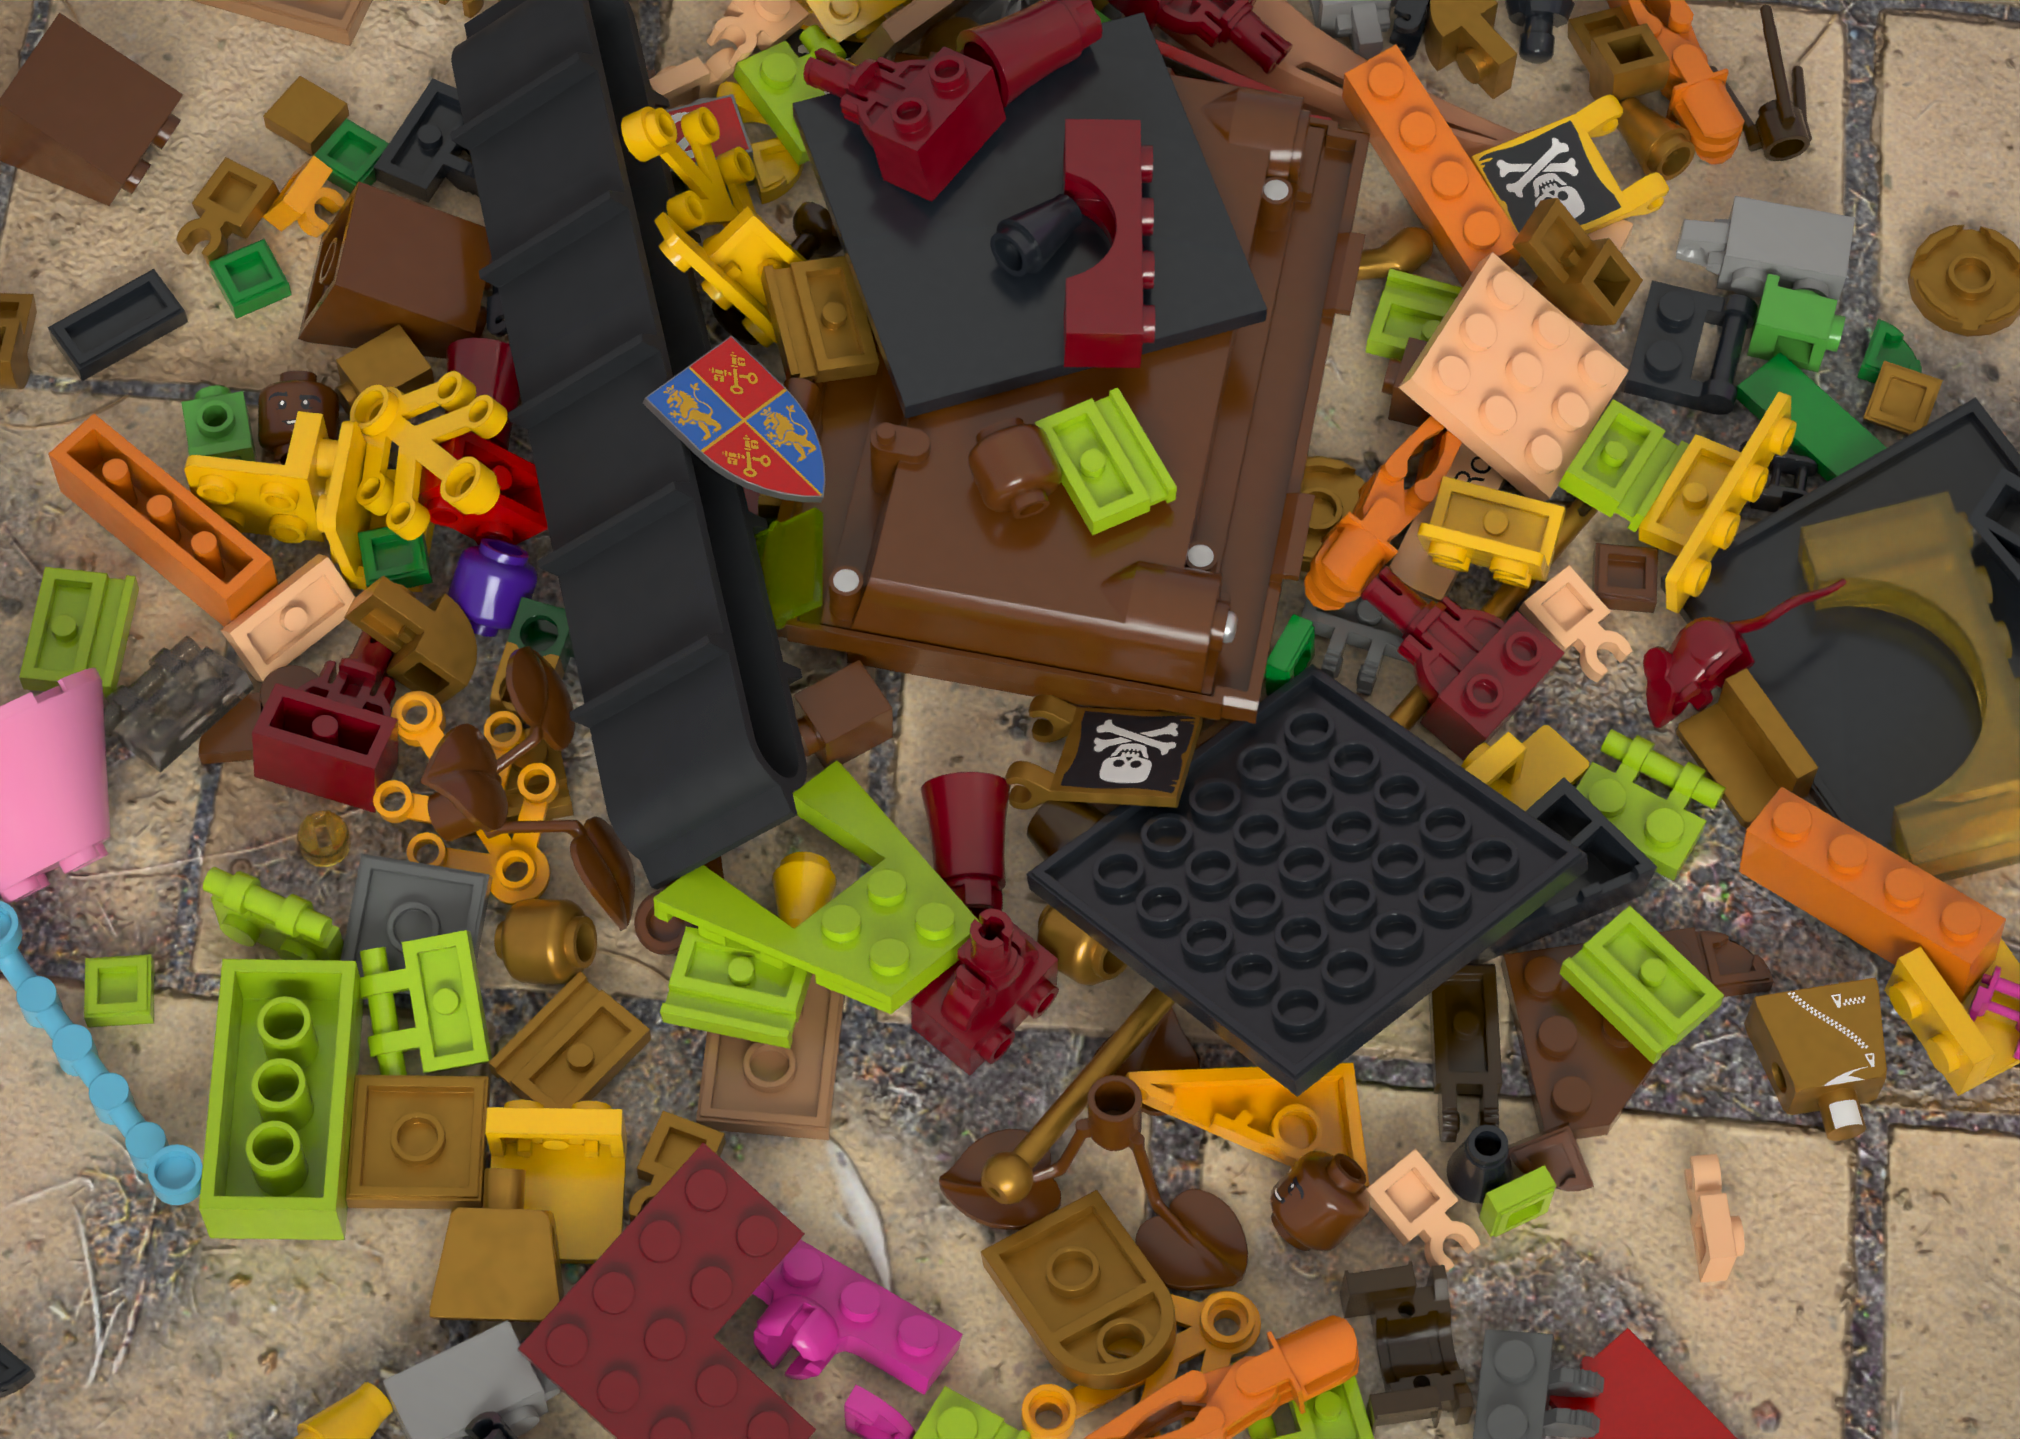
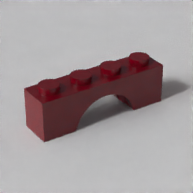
(1105, 304)

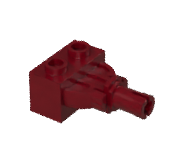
(1214, 23)
(916, 112)
(1464, 661)
(333, 731)
(986, 993)

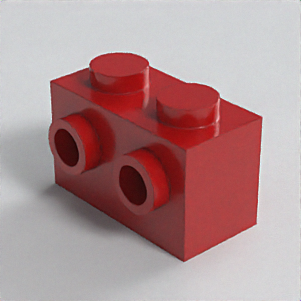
(519, 508)

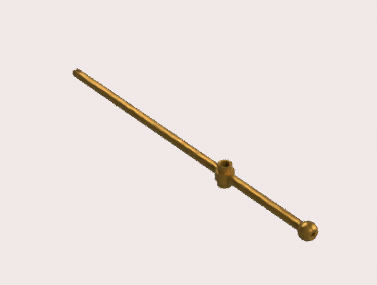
(1009, 1174)

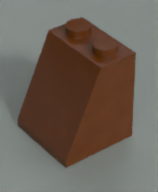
(84, 114)
(395, 266)

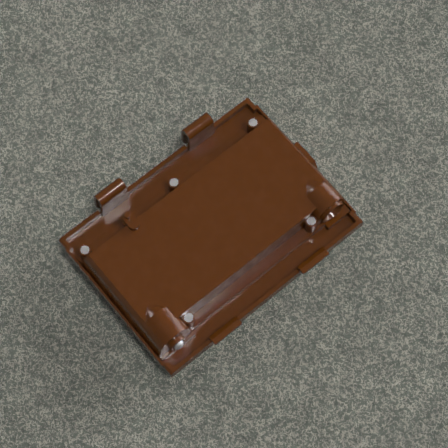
(1167, 603)

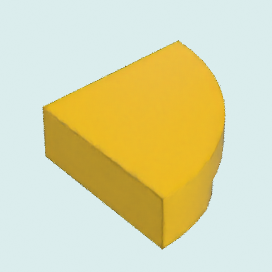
(774, 169)

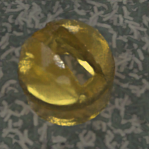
(338, 834)

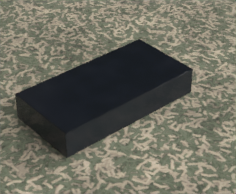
(118, 324)

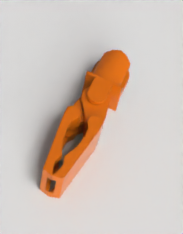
(1694, 92)
(1361, 540)
(1248, 1390)

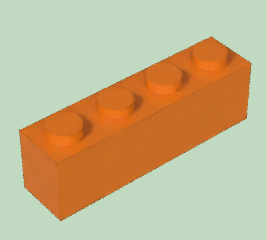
(1428, 163)
(161, 521)
(1869, 891)

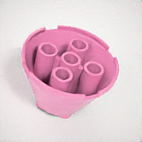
(52, 784)

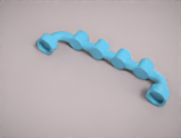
(171, 1169)

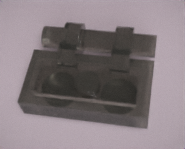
(174, 702)

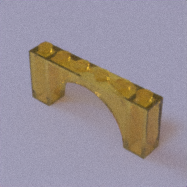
(1920, 566)

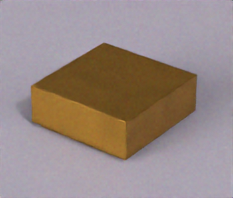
(306, 115)
(1902, 399)

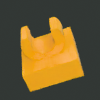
(300, 196)

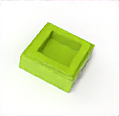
(119, 990)
(1517, 1202)

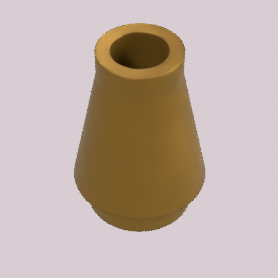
(1655, 140)

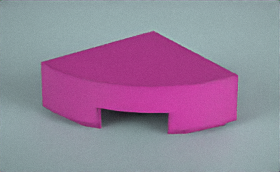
(874, 1418)

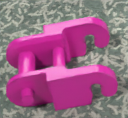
(1983, 996)

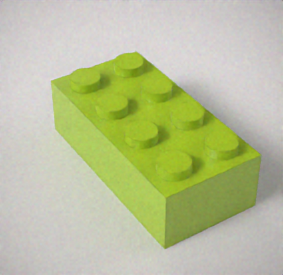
(281, 1099)

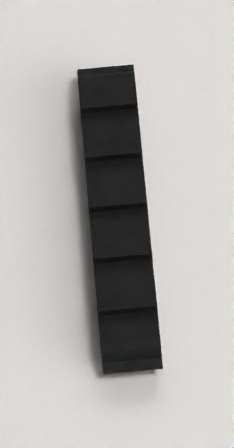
(643, 534)

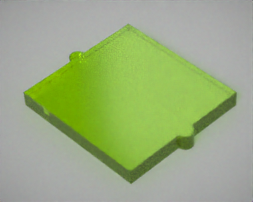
(793, 564)

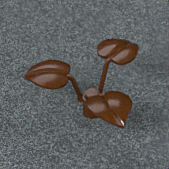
(472, 797)
(1188, 1244)

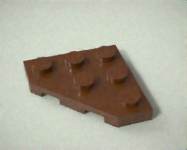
(1571, 1053)

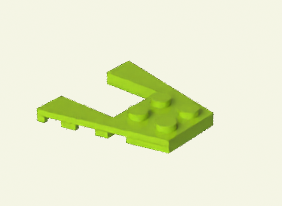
(870, 941)

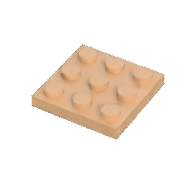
(1514, 379)

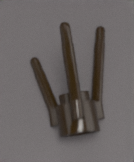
(1781, 124)

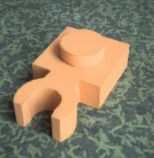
(757, 24)
(694, 79)
(1571, 617)
(1414, 1203)
(1715, 1233)

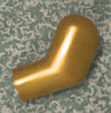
(1402, 252)

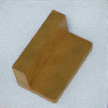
(1747, 748)

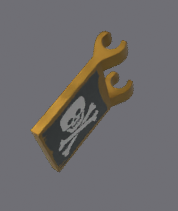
(1107, 756)

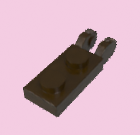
(1466, 1046)

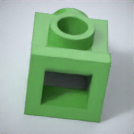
(1796, 325)
(219, 424)

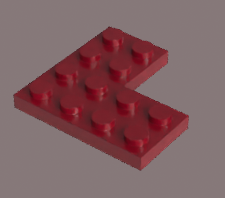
(643, 1319)

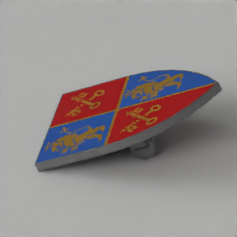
(743, 424)

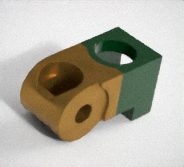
(547, 638)

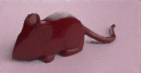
(1704, 657)

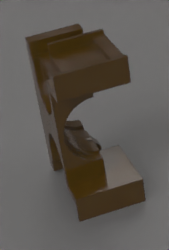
(1411, 1348)

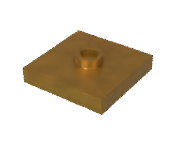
(418, 1142)

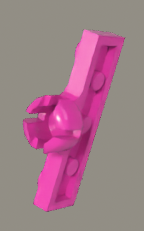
(833, 1309)

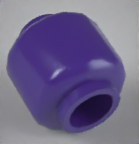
(491, 584)

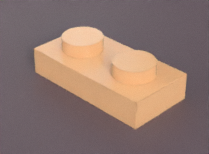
(290, 617)

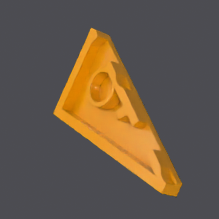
(1262, 1113)

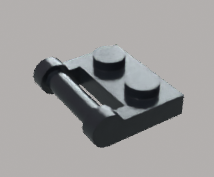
(1670, 343)

